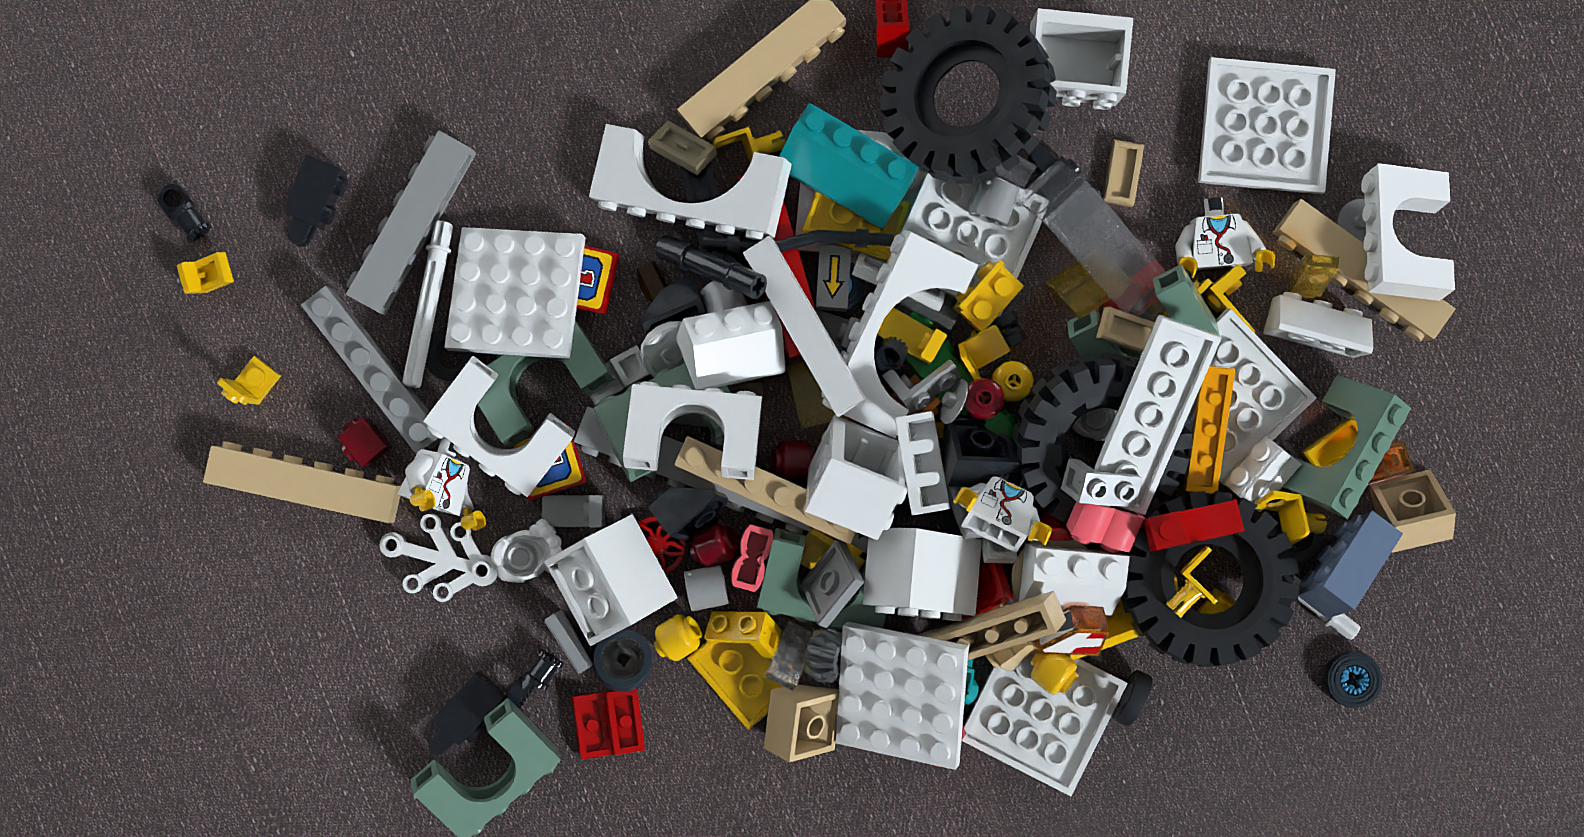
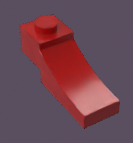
(1193, 525)

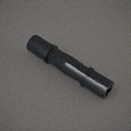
(711, 266)

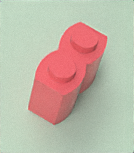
(1106, 525)
(754, 548)

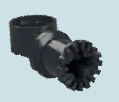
(184, 213)
(885, 359)
(537, 676)

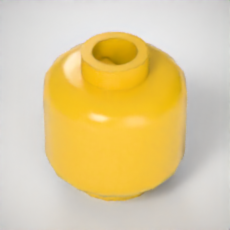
(1018, 370)
(677, 637)
(1054, 672)

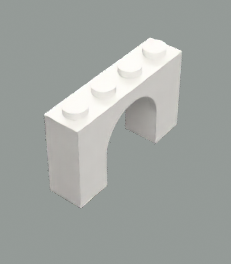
(1389, 264)
(656, 406)
(519, 466)

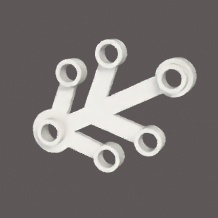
(444, 559)

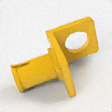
(765, 145)
(982, 349)
(1292, 515)
(1192, 589)

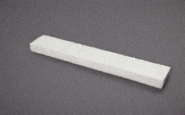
(805, 327)

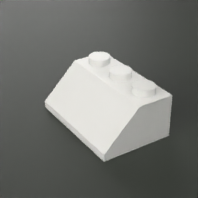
(1319, 325)
(732, 345)
(1074, 575)

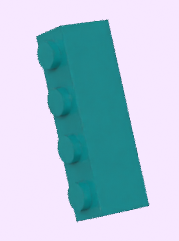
(847, 166)

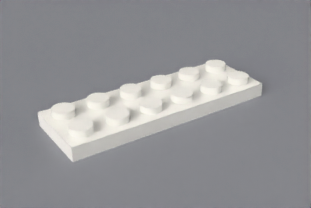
(1157, 404)

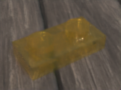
(1314, 275)

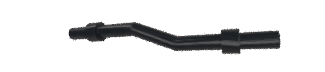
(861, 238)

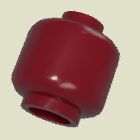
(978, 409)
(792, 460)
(714, 545)

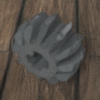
(824, 655)

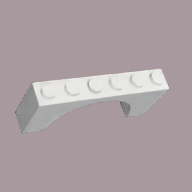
(747, 207)
(912, 268)

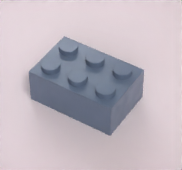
(1349, 564)

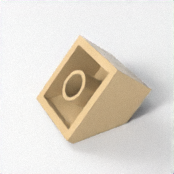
(1415, 508)
(801, 722)

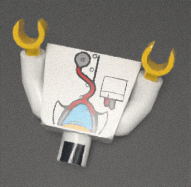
(1220, 242)
(441, 484)
(1002, 512)

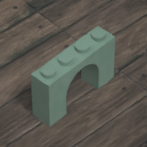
(1177, 297)
(501, 402)
(613, 414)
(1378, 421)
(783, 591)
(469, 808)

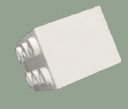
(1087, 55)
(856, 478)
(922, 574)
(611, 579)

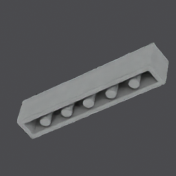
(410, 223)
(371, 367)

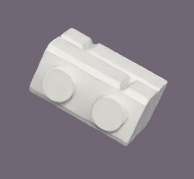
(1262, 471)

